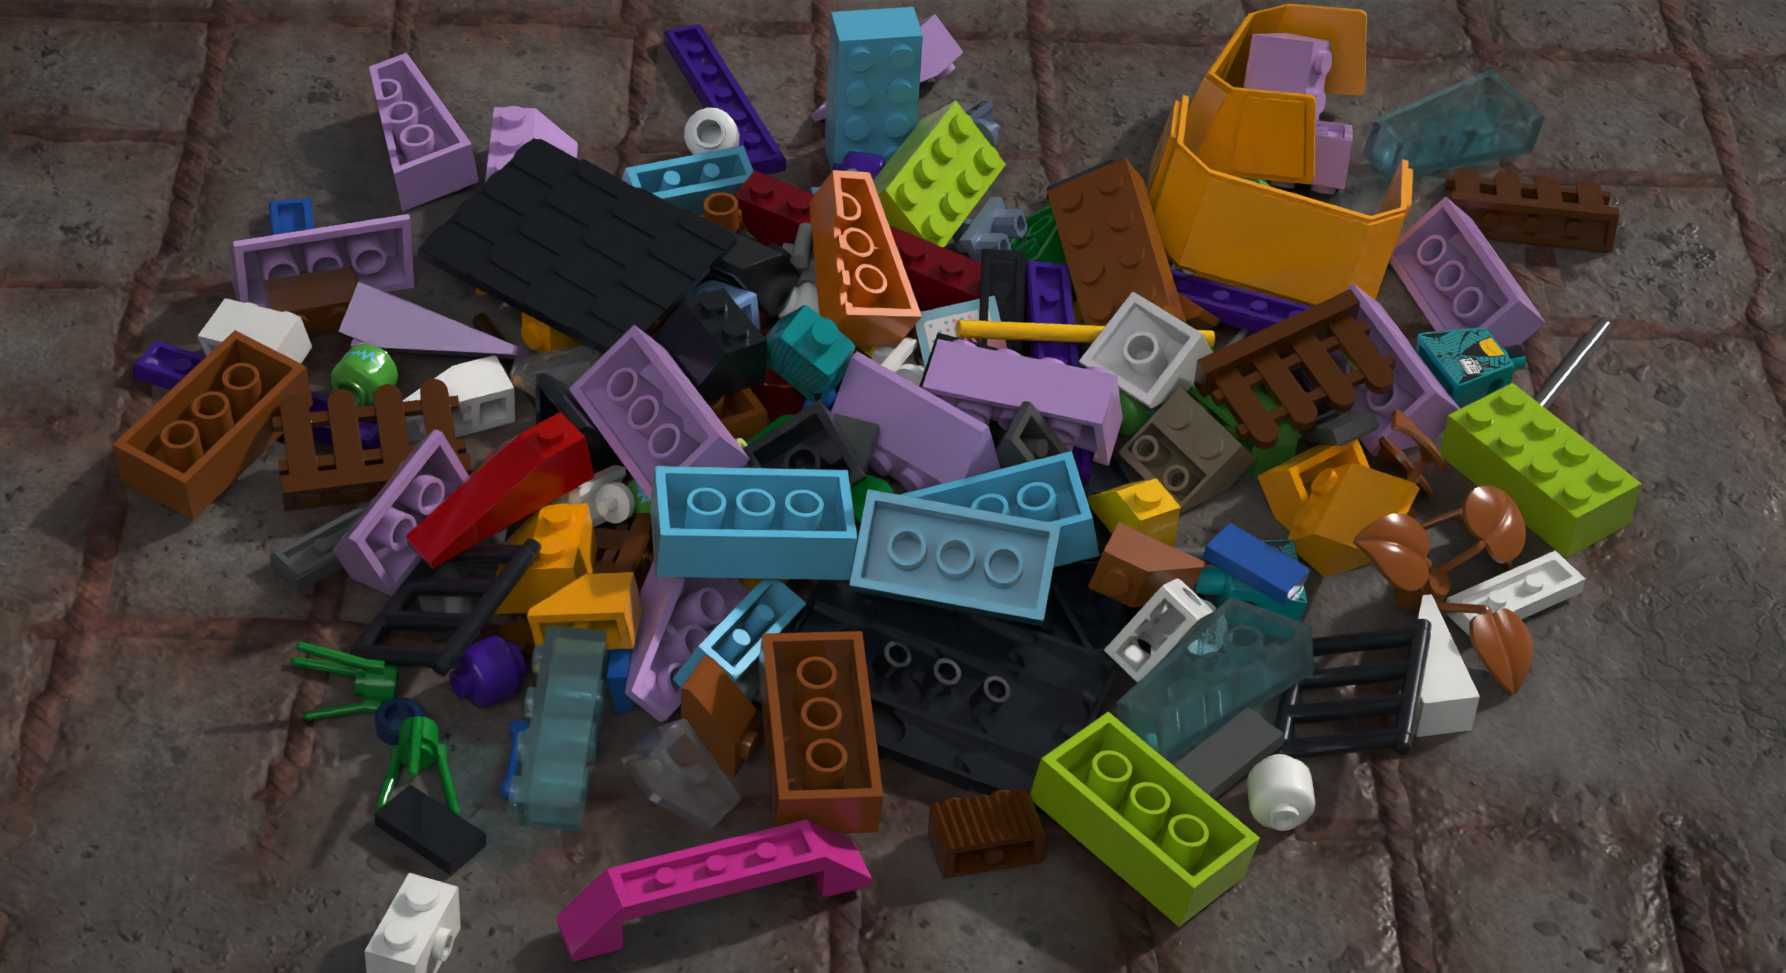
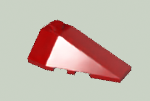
(505, 488)

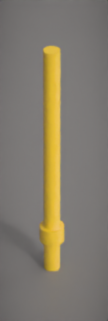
(1038, 331)

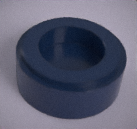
(391, 715)

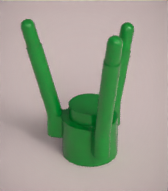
(373, 680)
(417, 749)

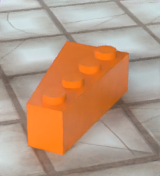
(859, 264)

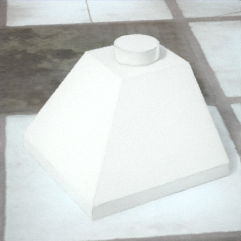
(1147, 351)

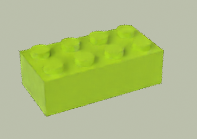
(937, 175)
(1553, 474)
(1143, 818)

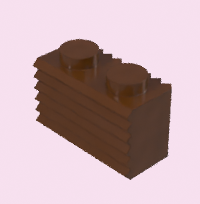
(316, 296)
(985, 833)

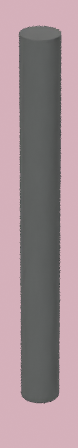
(1574, 363)

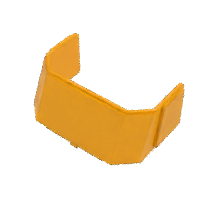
(1267, 130)
(1265, 235)

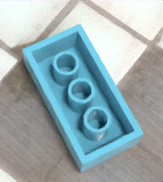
(872, 81)
(1034, 490)
(752, 523)
(954, 557)

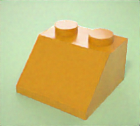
(1289, 484)
(1340, 508)
(565, 554)

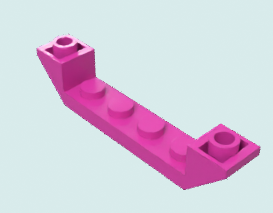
(705, 872)

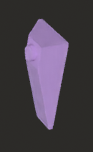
(408, 328)
(672, 625)

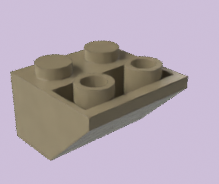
(1187, 452)

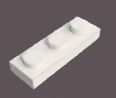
(1522, 589)

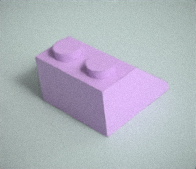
(1289, 65)

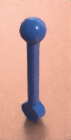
(514, 730)

